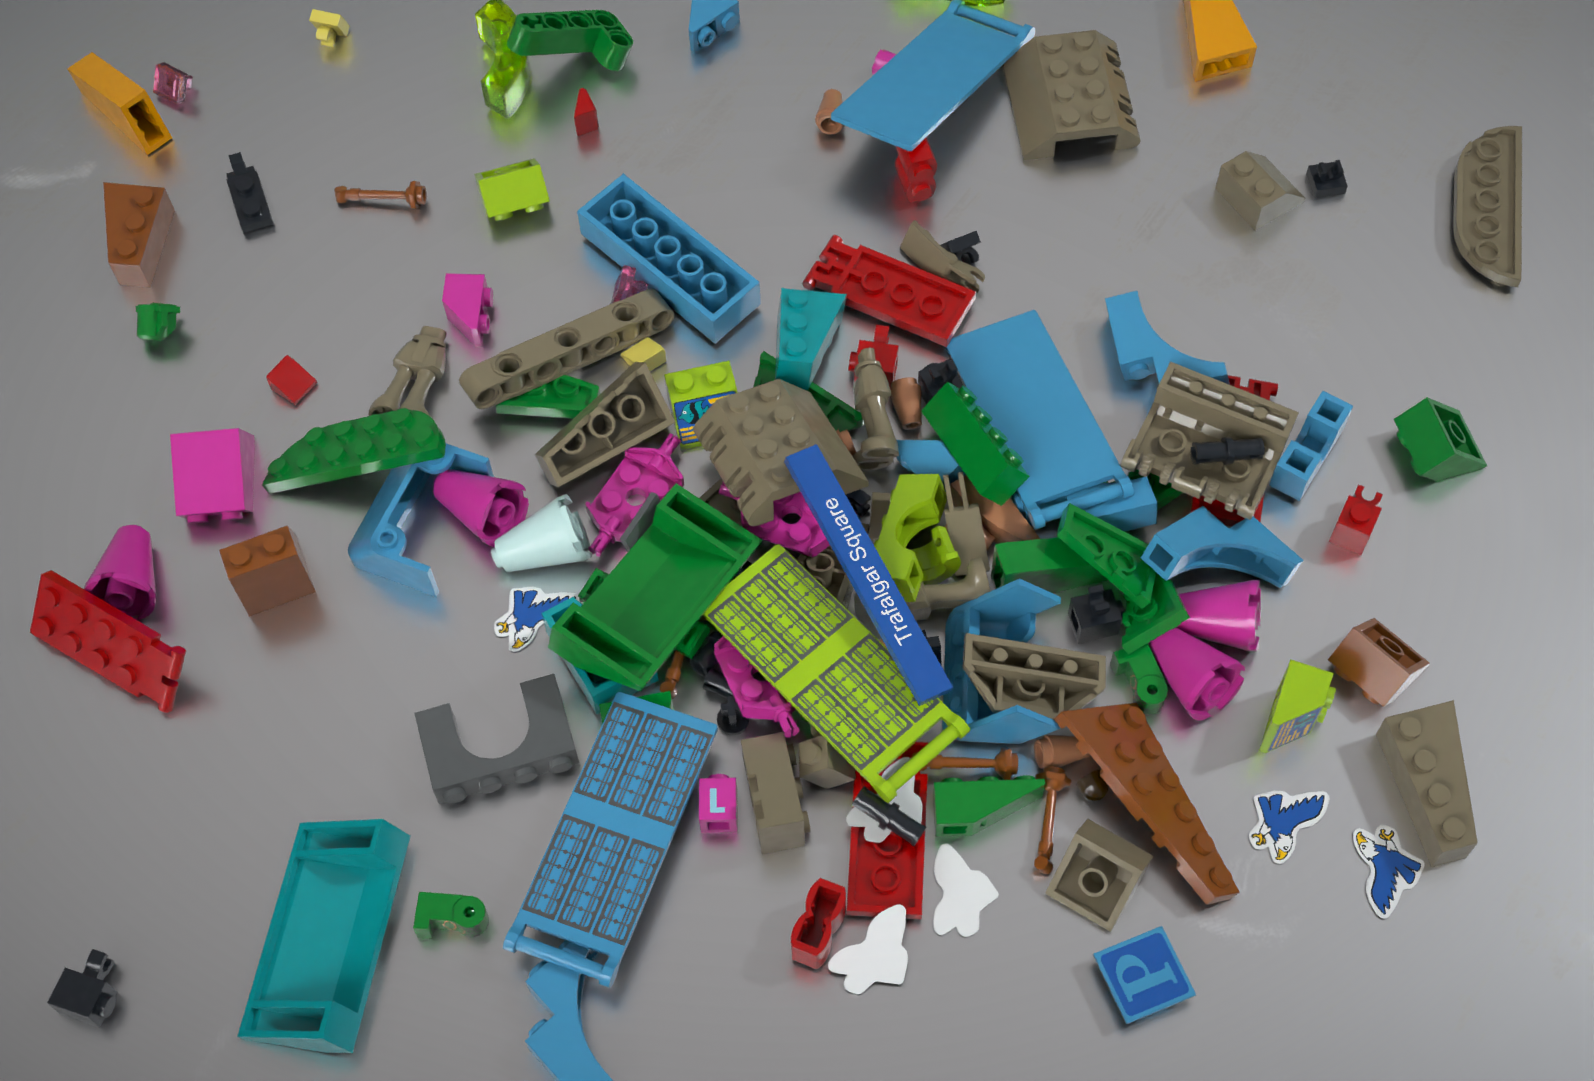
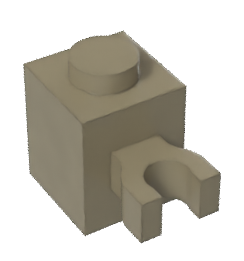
(823, 763)

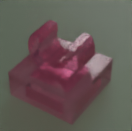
(171, 83)
(626, 286)

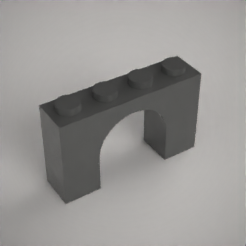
(459, 773)

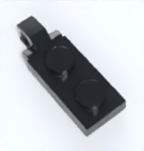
(248, 195)

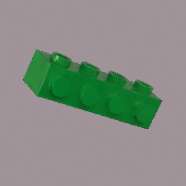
(975, 443)

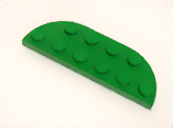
(357, 449)

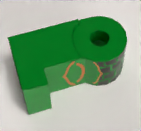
(1143, 676)
(449, 912)

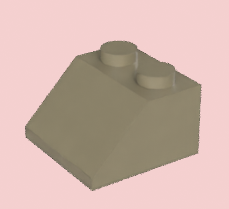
(1256, 189)
(1098, 874)

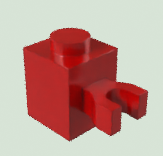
(884, 353)
(1356, 521)

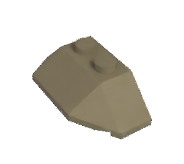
(1032, 675)

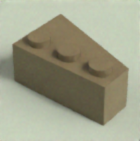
(775, 792)

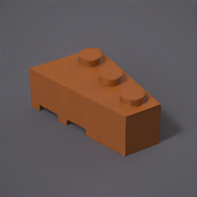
(136, 230)

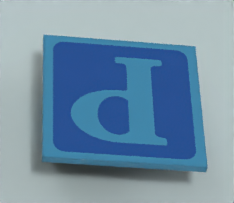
(1144, 974)

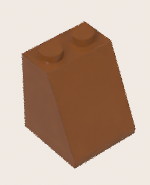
(267, 570)

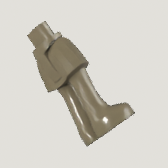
(419, 361)
(870, 397)
(952, 594)

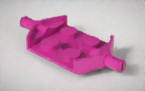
(638, 474)
(801, 537)
(753, 697)

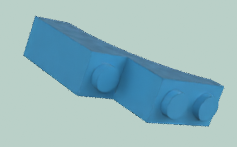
(1141, 348)
(1122, 513)
(1205, 541)
(561, 1040)

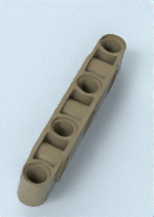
(566, 348)

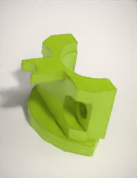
(937, 558)

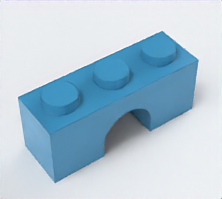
(1312, 445)

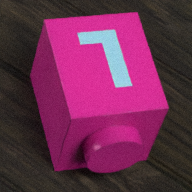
(718, 804)

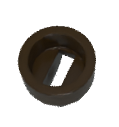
(1093, 786)

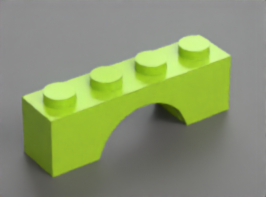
(913, 506)

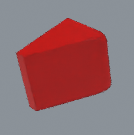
(585, 114)
(290, 380)

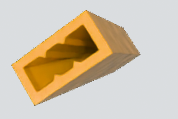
(1217, 38)
(121, 102)

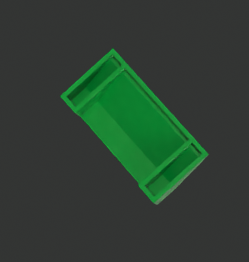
(654, 592)

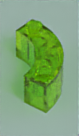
(510, 73)

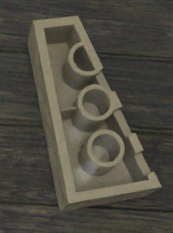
(610, 424)
(1432, 779)

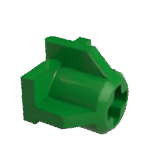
(156, 320)

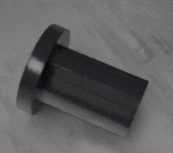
(731, 719)

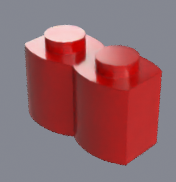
(917, 171)
(814, 929)

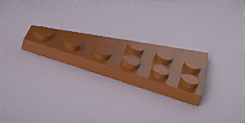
(1151, 790)

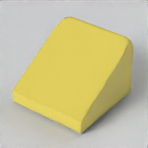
(645, 351)

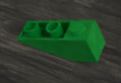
(971, 806)

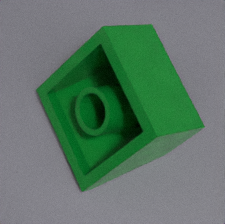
(1438, 441)

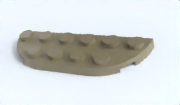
(1490, 204)

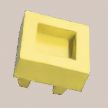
(328, 26)

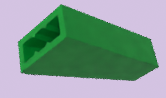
(1043, 563)

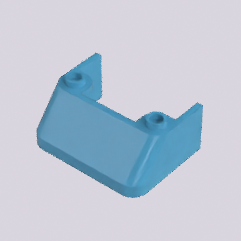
(379, 539)
(1001, 614)

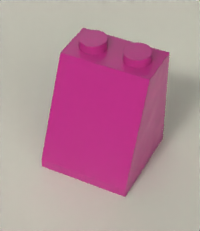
(213, 474)

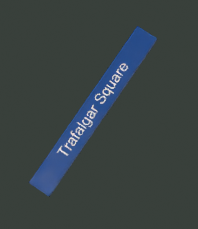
(868, 575)

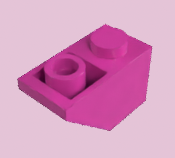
(466, 304)

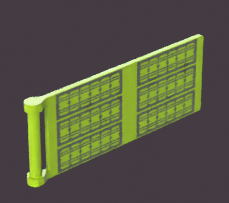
(830, 669)

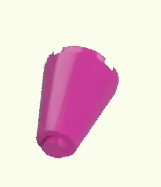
(482, 502)
(126, 573)
(1225, 614)
(1197, 672)

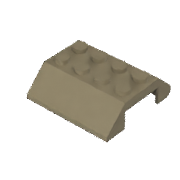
(1068, 91)
(1200, 410)
(756, 432)

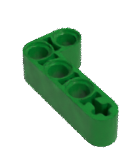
(572, 33)

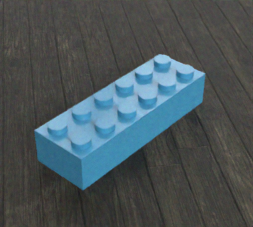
(670, 257)

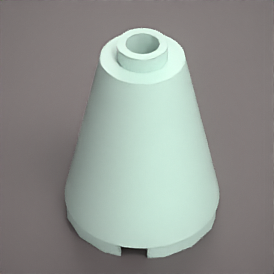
(543, 539)

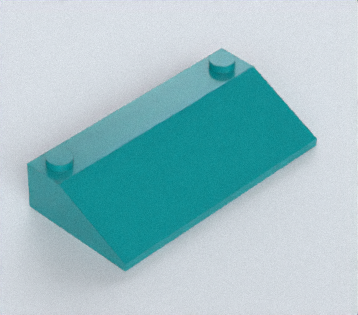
(325, 935)

